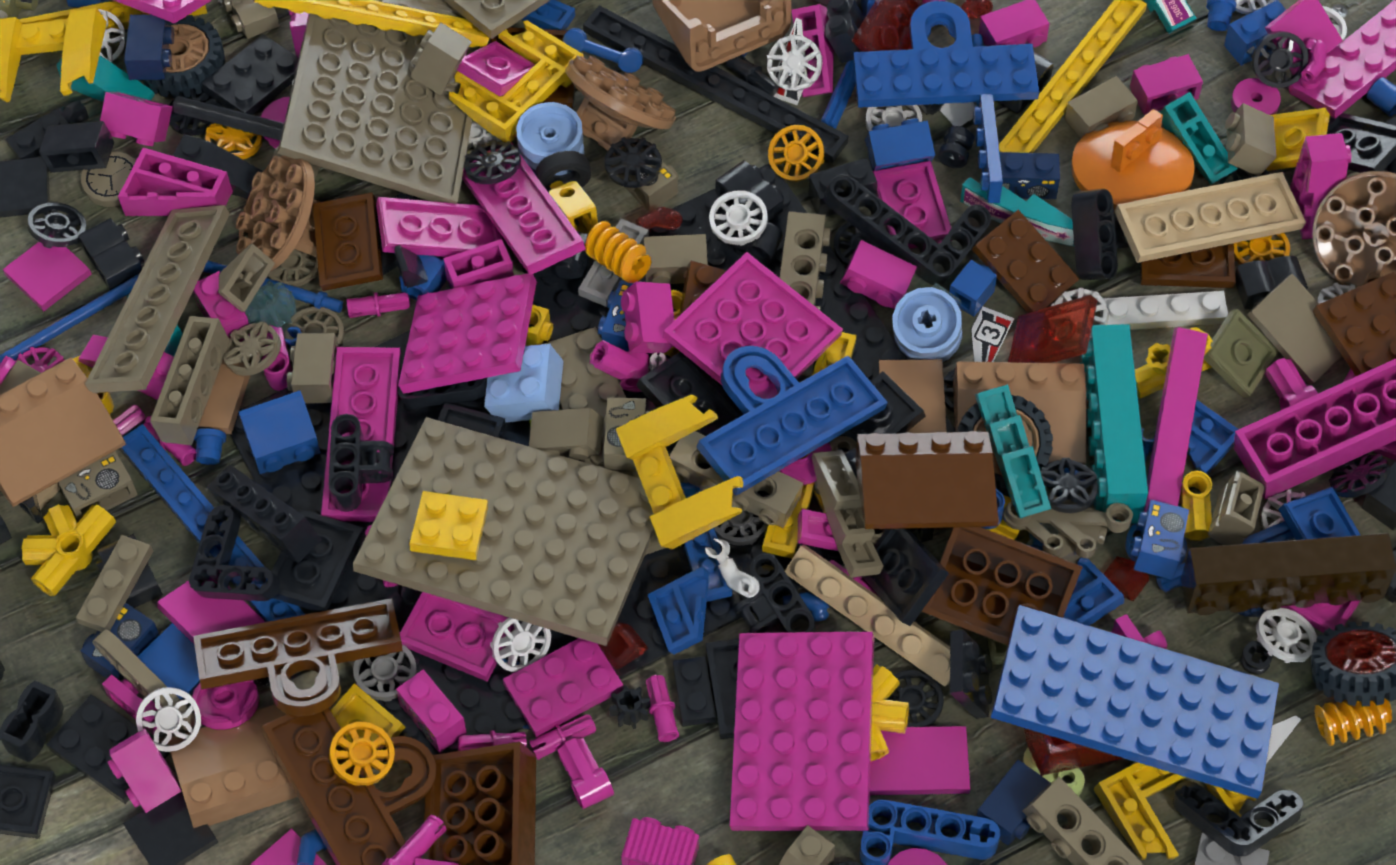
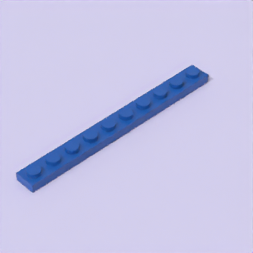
(193, 509)

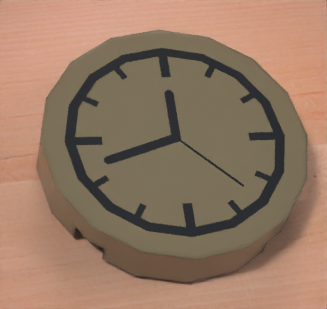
(105, 184)

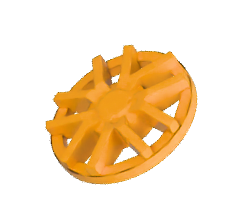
(796, 153)
(1262, 248)

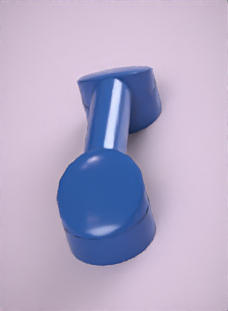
(629, 60)

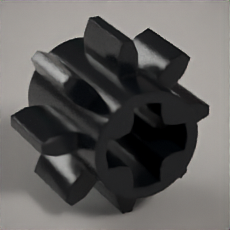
(629, 697)

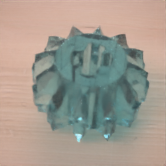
(272, 305)

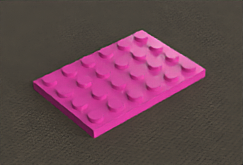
(803, 732)

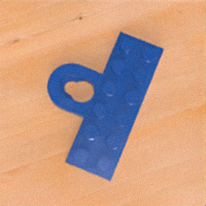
(944, 74)
(791, 423)

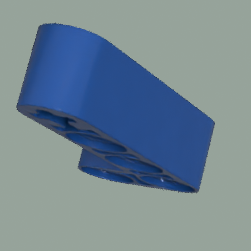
(930, 836)

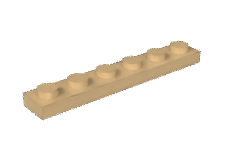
(870, 613)

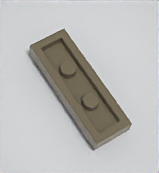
(114, 584)

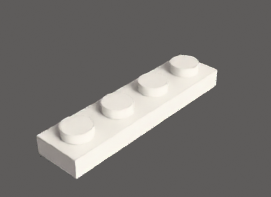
(1167, 310)

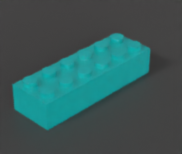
(1114, 419)

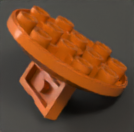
(1133, 160)

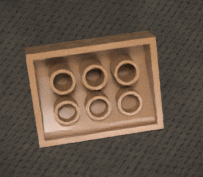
(1052, 387)
(51, 431)
(230, 771)

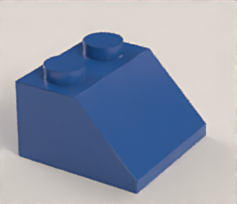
(279, 432)

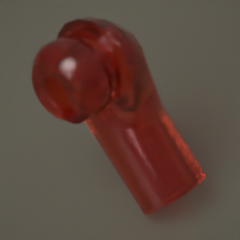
(977, 8)
(662, 218)

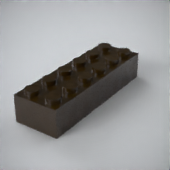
(1287, 573)

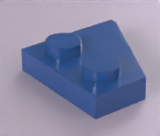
(1092, 596)

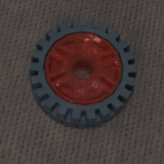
(1356, 663)

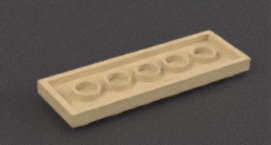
(1209, 217)

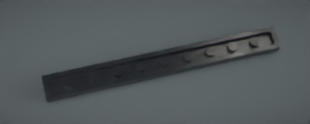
(713, 82)

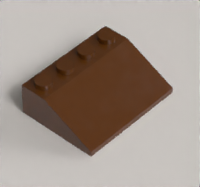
(926, 480)
(994, 577)
(486, 805)

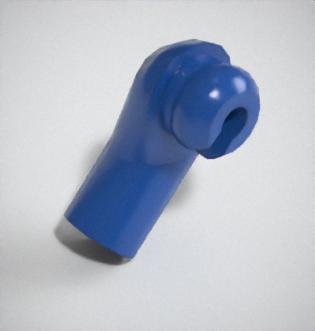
(815, 605)
(309, 845)

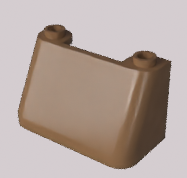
(722, 29)

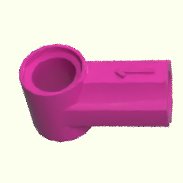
(620, 364)
(278, 379)
(1288, 383)
(587, 779)

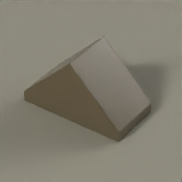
(244, 277)

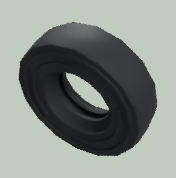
(564, 161)

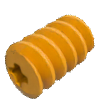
(617, 252)
(1345, 718)

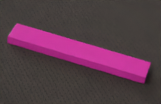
(1175, 416)

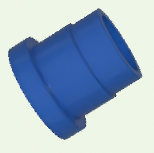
(1220, 13)
(209, 445)

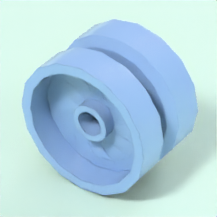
(548, 130)
(924, 308)

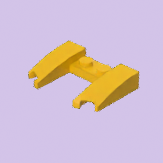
(77, 36)
(501, 113)
(675, 516)
(1127, 805)

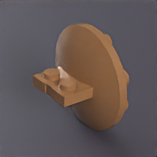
(615, 102)
(280, 210)
(1358, 228)

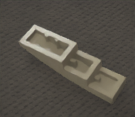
(844, 513)

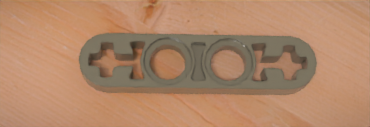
(135, 670)

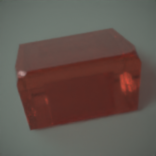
(1125, 578)
(623, 646)

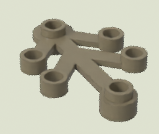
(1064, 521)

